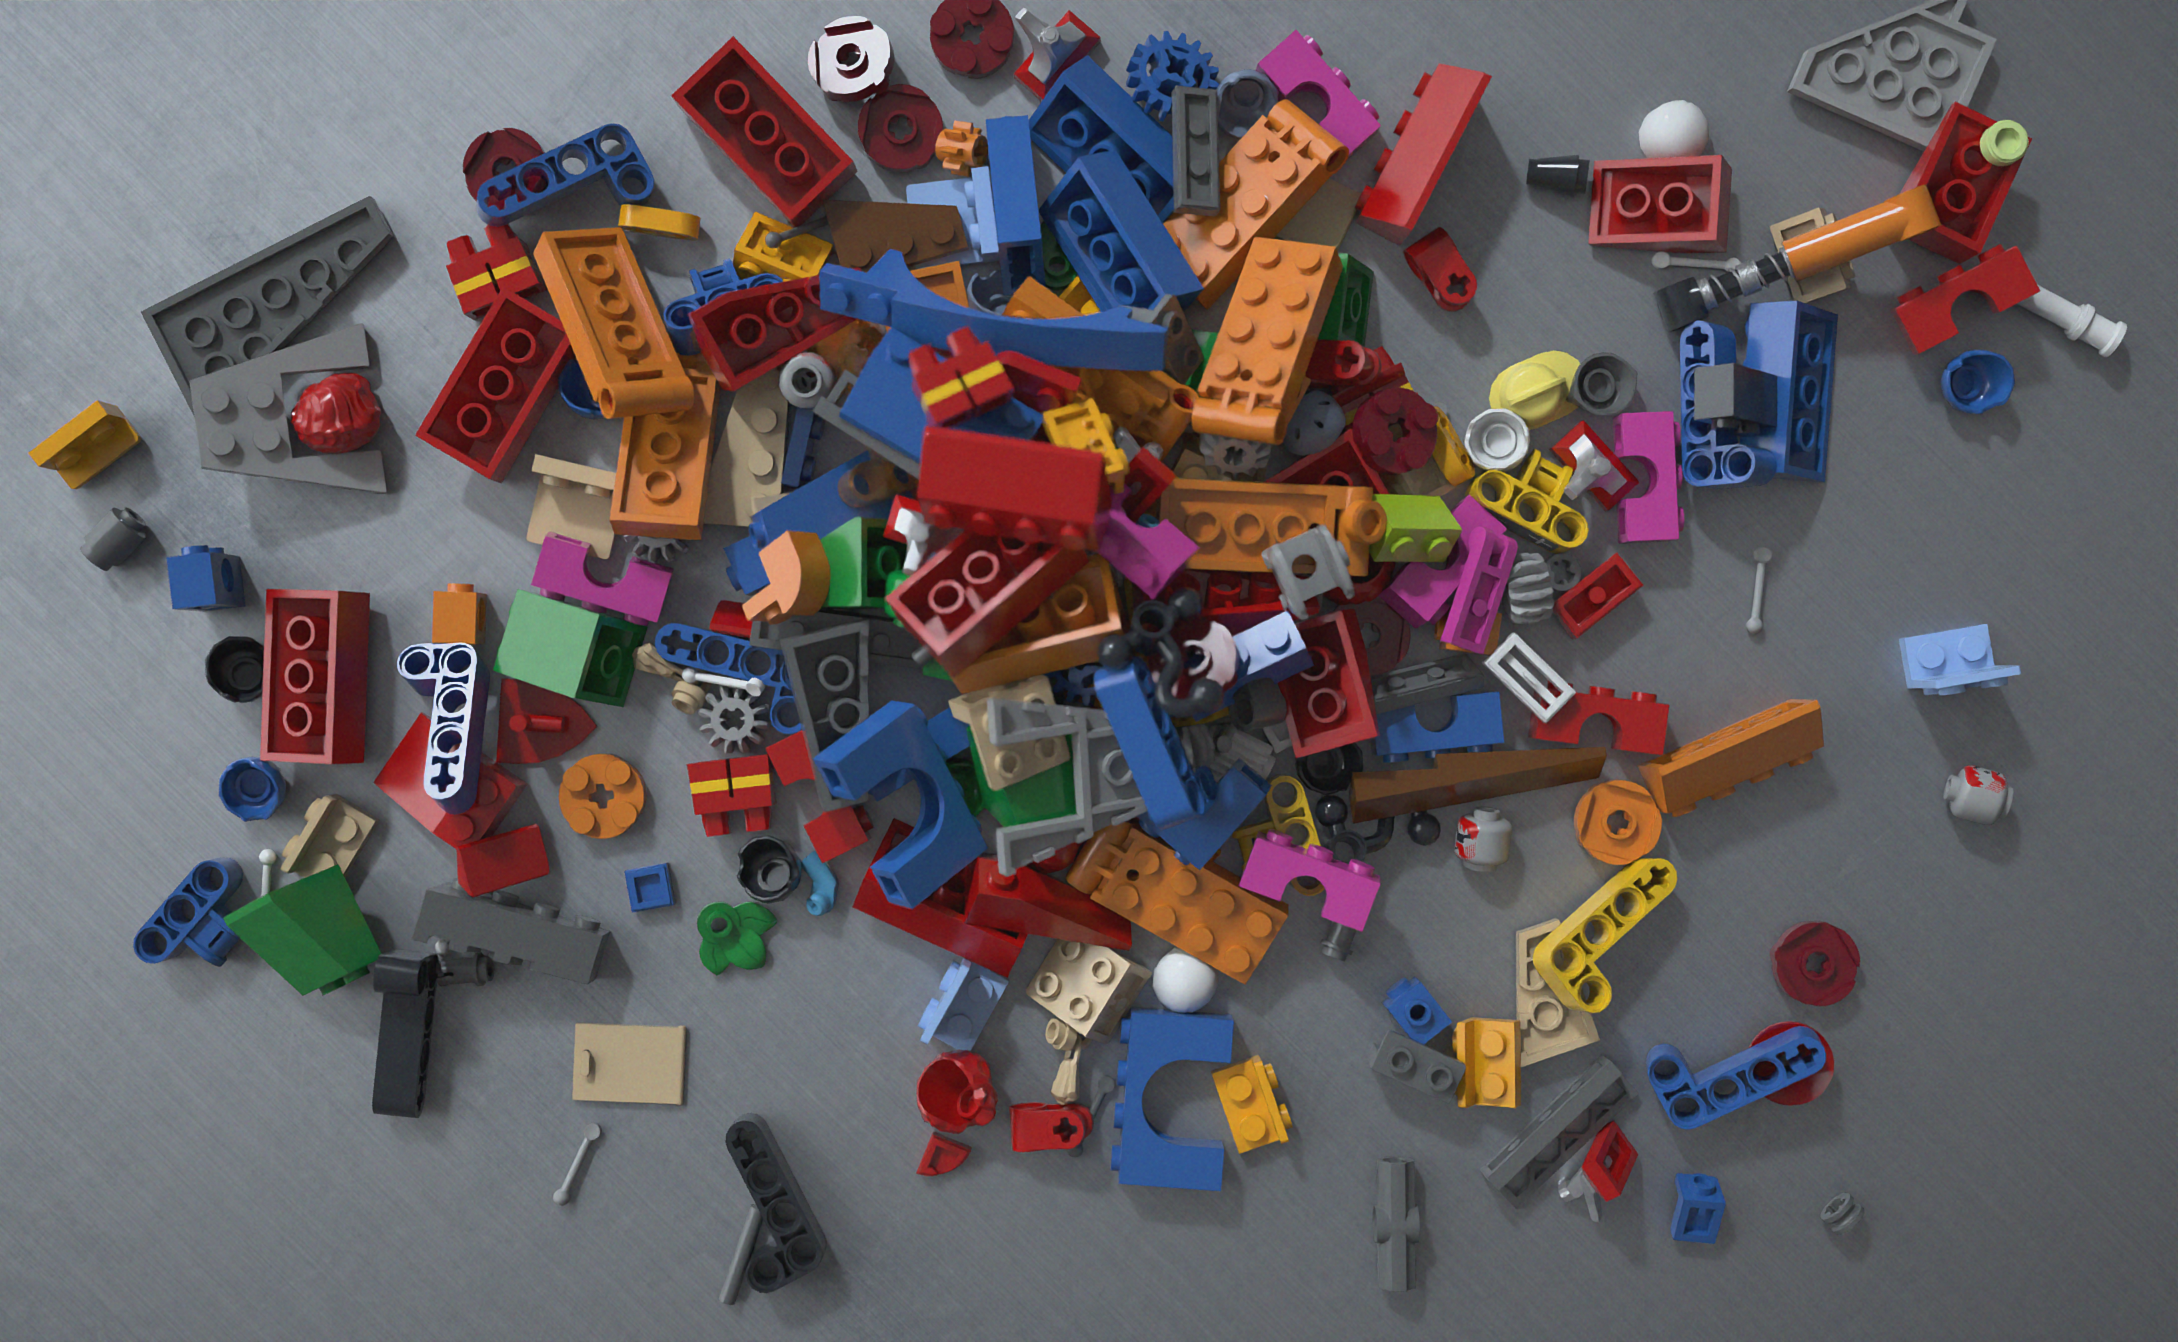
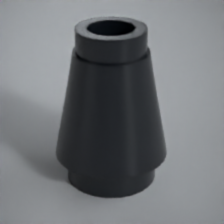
(1559, 174)

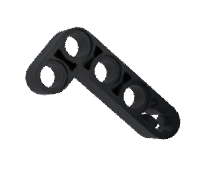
(405, 1030)
(766, 1197)

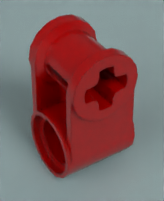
(1439, 264)
(1333, 365)
(1041, 1126)

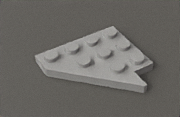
(1898, 71)

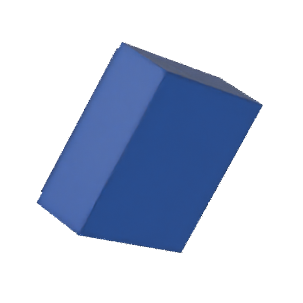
(650, 887)

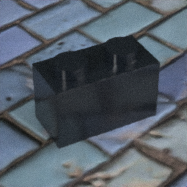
(1735, 398)

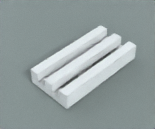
(1501, 652)

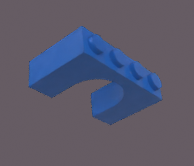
(945, 832)
(1200, 838)
(1145, 1152)

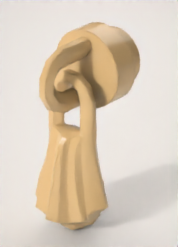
(686, 696)
(1067, 1082)

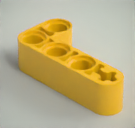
(1608, 929)

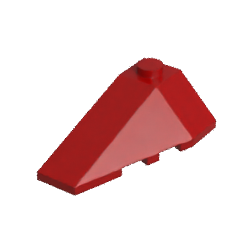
(1039, 906)

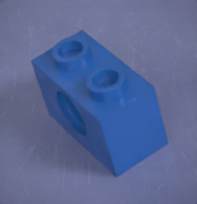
(205, 579)

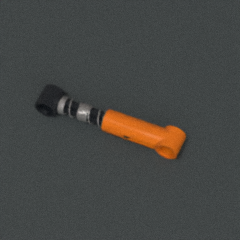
(1803, 256)

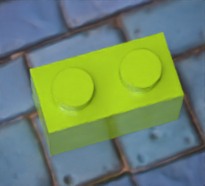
(1416, 529)

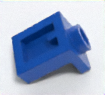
(1697, 1208)

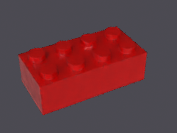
(764, 132)
(979, 593)

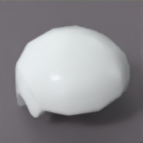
(1674, 131)
(1497, 440)
(1184, 981)

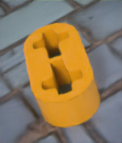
(659, 222)
(1451, 453)

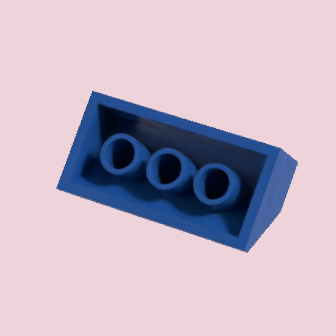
(1095, 115)
(1116, 237)
(1799, 348)
(892, 413)

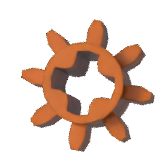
(961, 148)

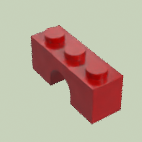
(1999, 278)
(1636, 722)
(833, 830)

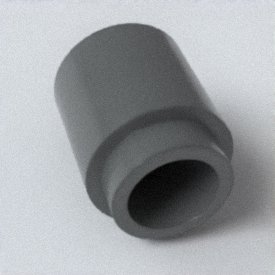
(114, 538)

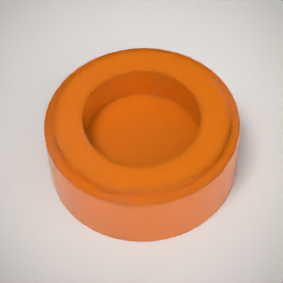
(1364, 521)

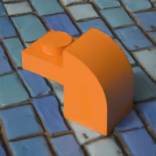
(797, 578)

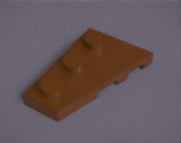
(869, 229)

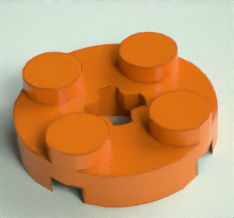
(616, 775)
(1638, 809)

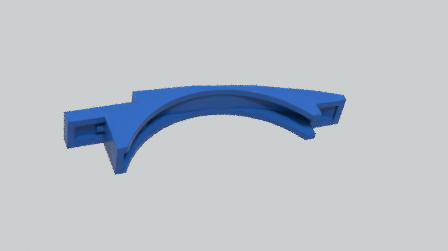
(898, 300)

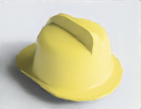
(1536, 388)

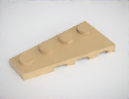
(749, 452)

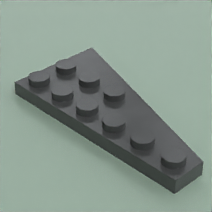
(265, 297)

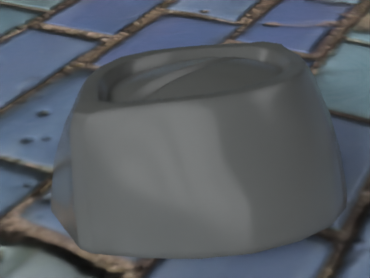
(1603, 384)

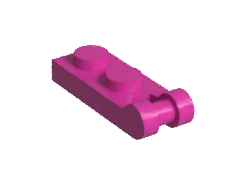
(1480, 590)

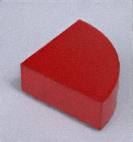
(942, 1155)

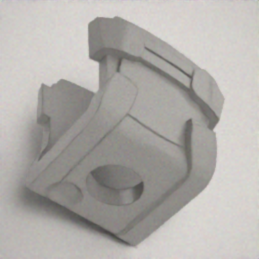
(1329, 573)

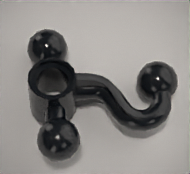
(1117, 651)
(1333, 812)

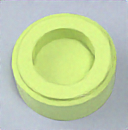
(2004, 143)

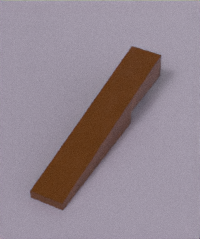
(1469, 778)

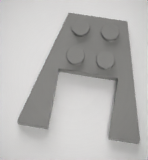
(245, 419)
(1102, 778)

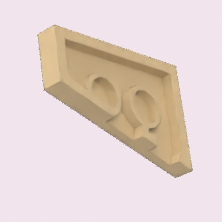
(1545, 1022)

